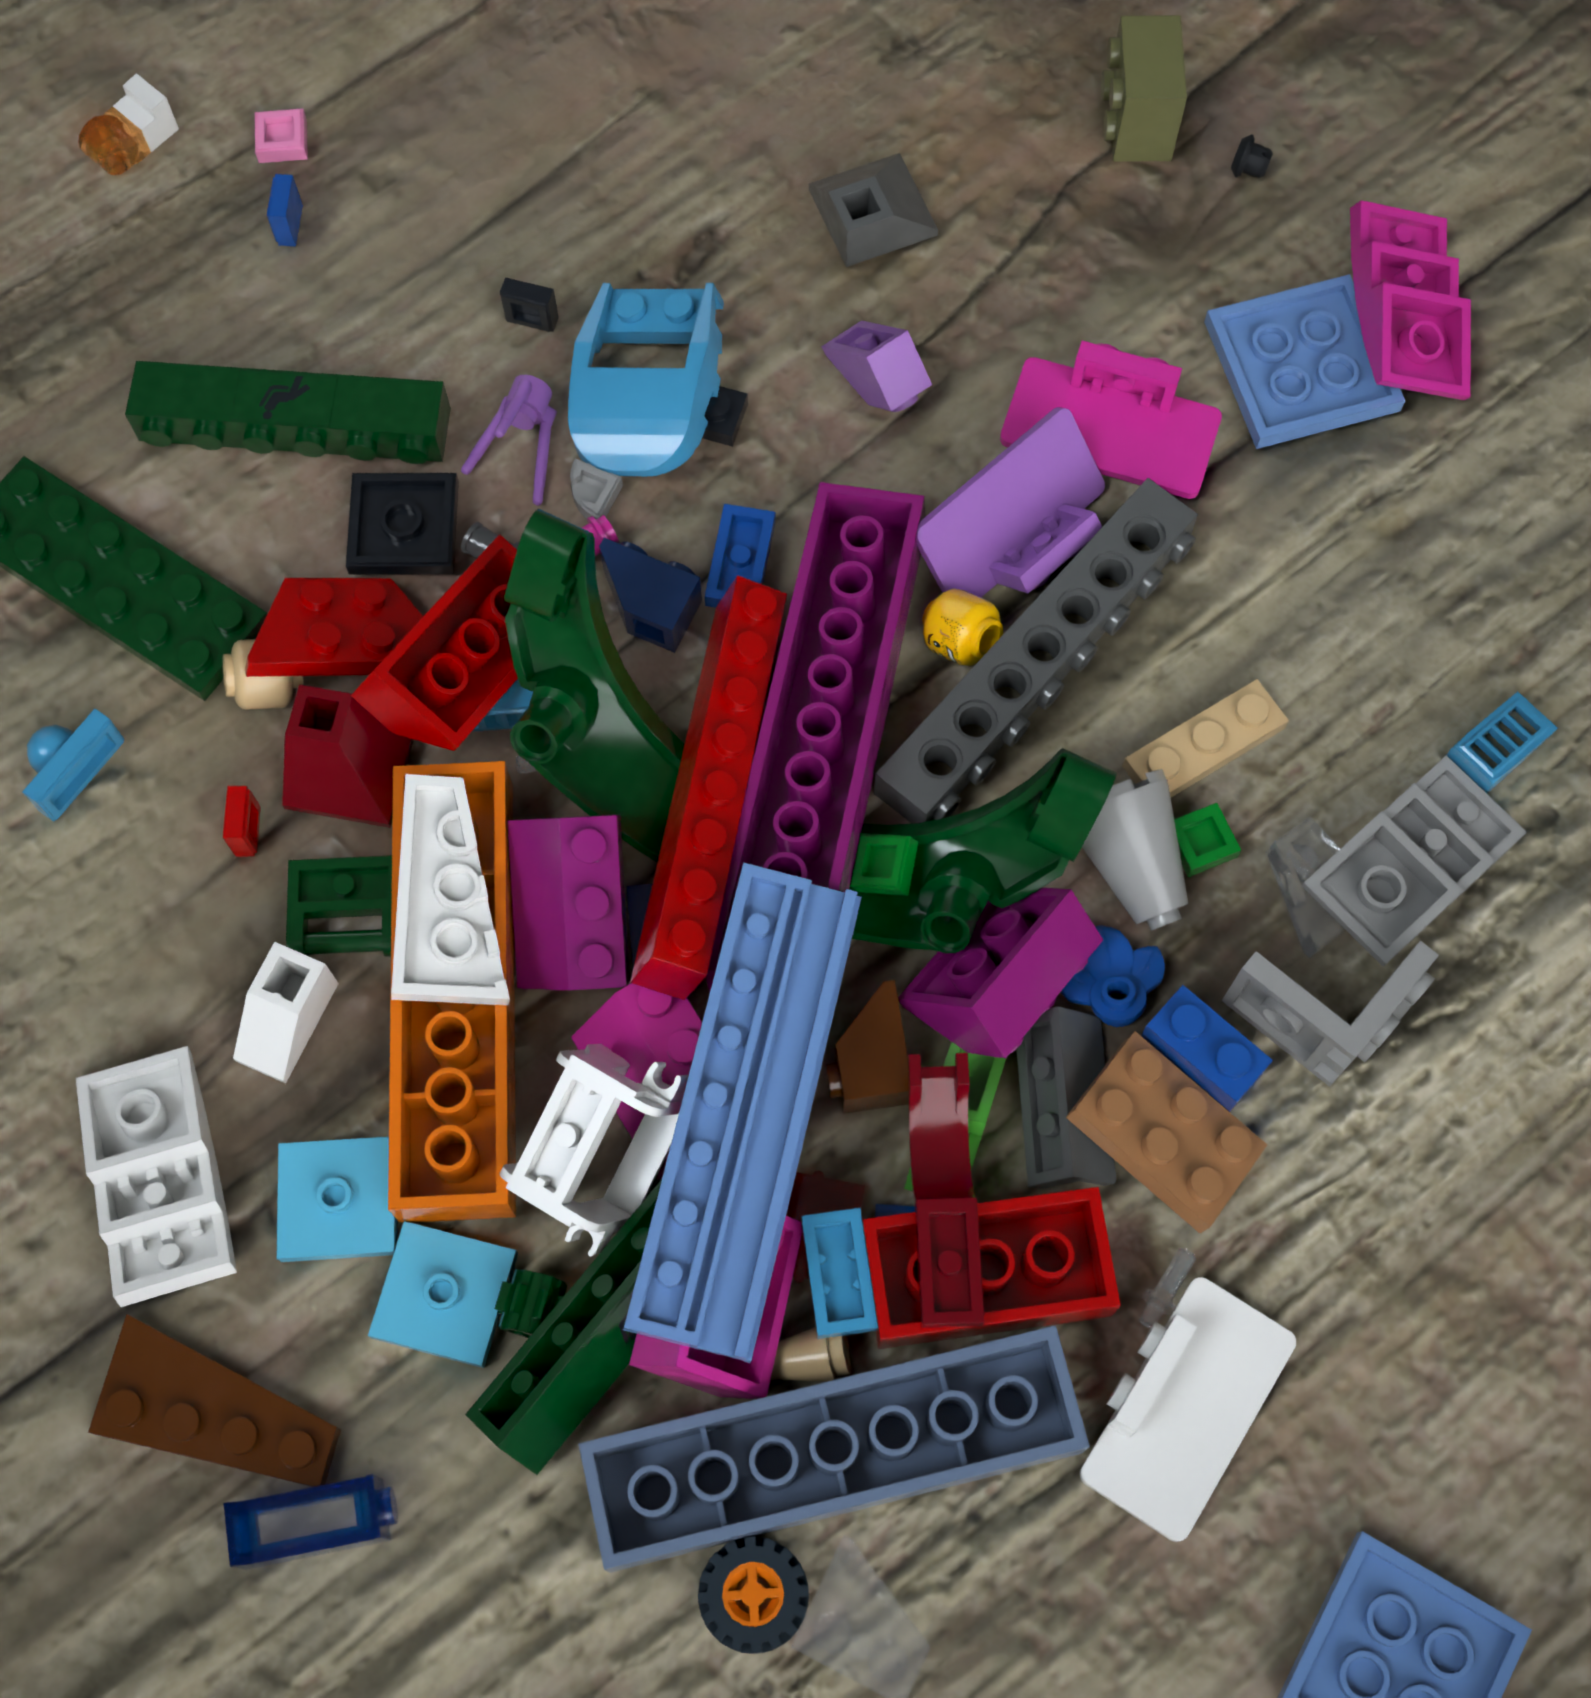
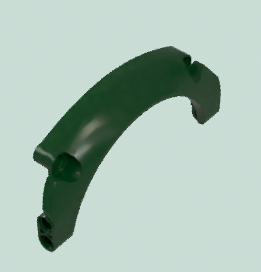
(616, 756)

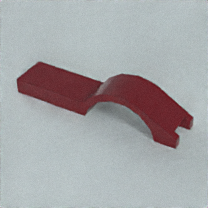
(944, 1195)

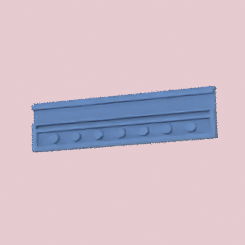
(744, 1115)

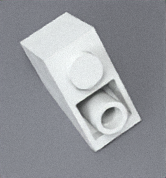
(282, 1011)

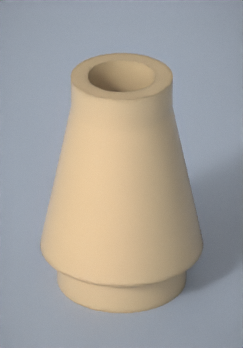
(811, 1359)

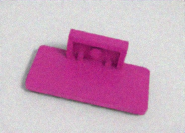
(1124, 414)

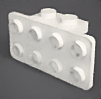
(1186, 1408)

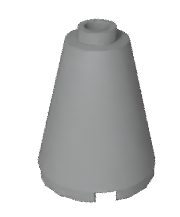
(1139, 850)

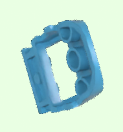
(644, 417)

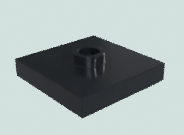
(402, 524)

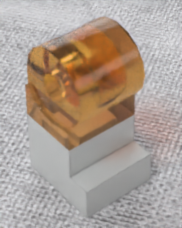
(128, 128)

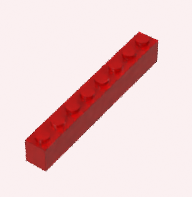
(709, 791)

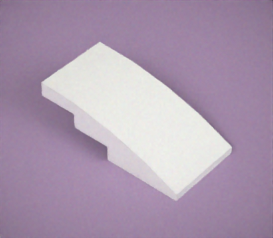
(154, 1176)

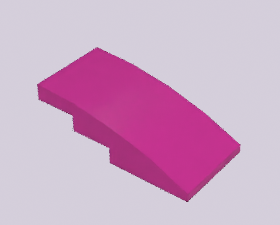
(1410, 301)

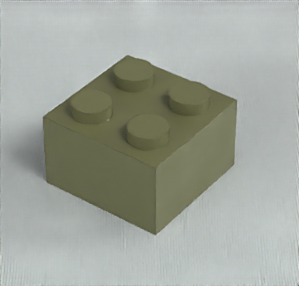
(1144, 88)

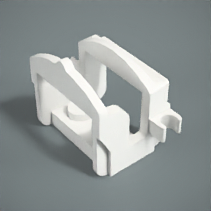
(573, 1130)

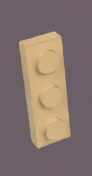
(1210, 739)

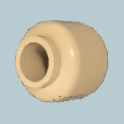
(255, 691)

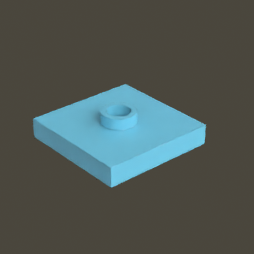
(334, 1200)
(442, 1294)

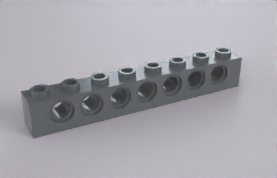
(1147, 518)

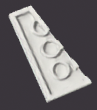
(443, 912)

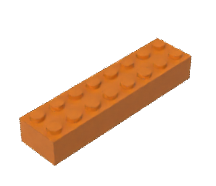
(456, 1060)

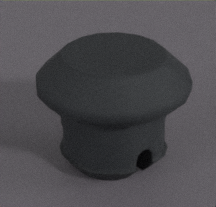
(1251, 158)

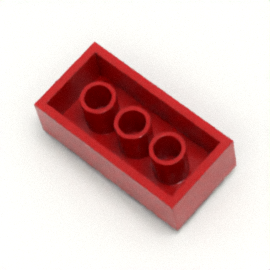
(1040, 1267)

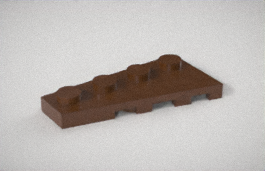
(199, 1409)

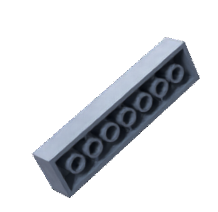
(831, 1448)

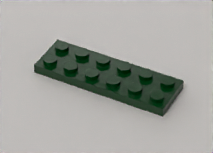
(120, 579)

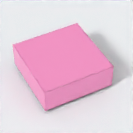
(281, 135)

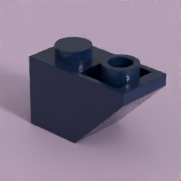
(651, 595)

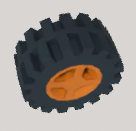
(753, 1572)

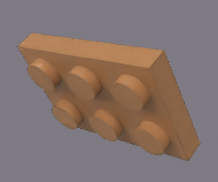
(1167, 1132)

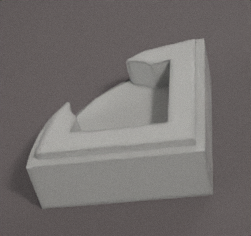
(593, 489)

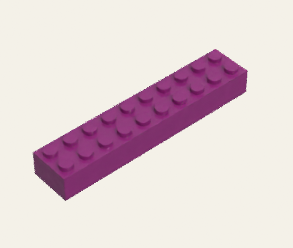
(829, 691)

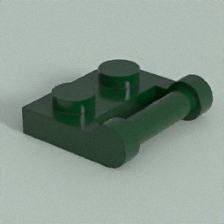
(335, 891)

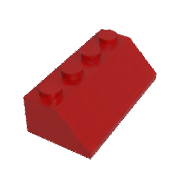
(451, 661)

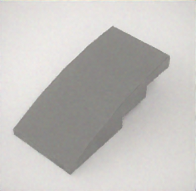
(1413, 860)

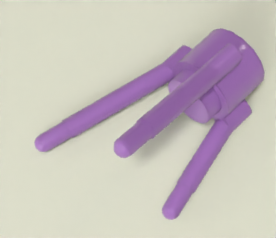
(523, 409)

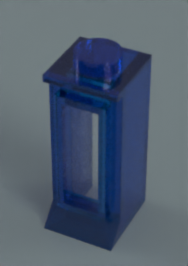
(309, 1522)

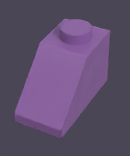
(879, 364)

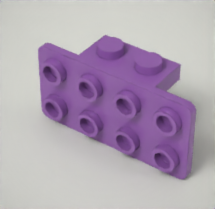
(1017, 513)

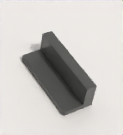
(1054, 1070)

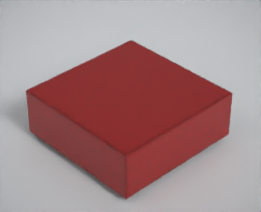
(241, 821)

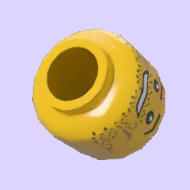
(961, 626)

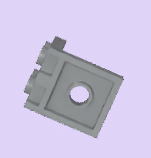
(1312, 1030)

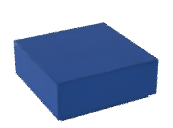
(284, 210)

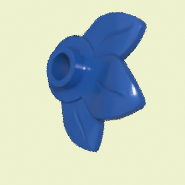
(1116, 970)

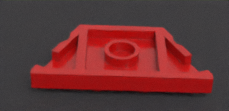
(331, 627)

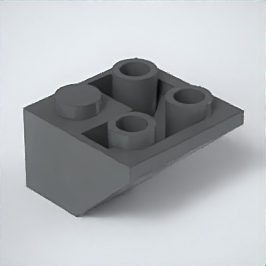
(873, 209)

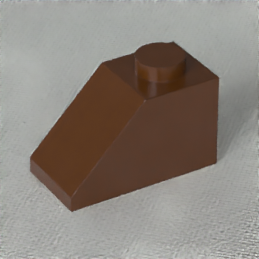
(872, 1057)

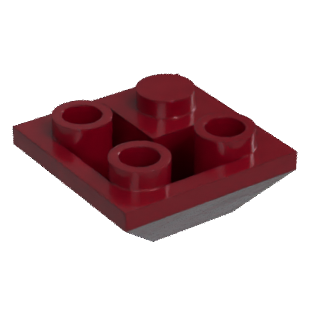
(340, 759)

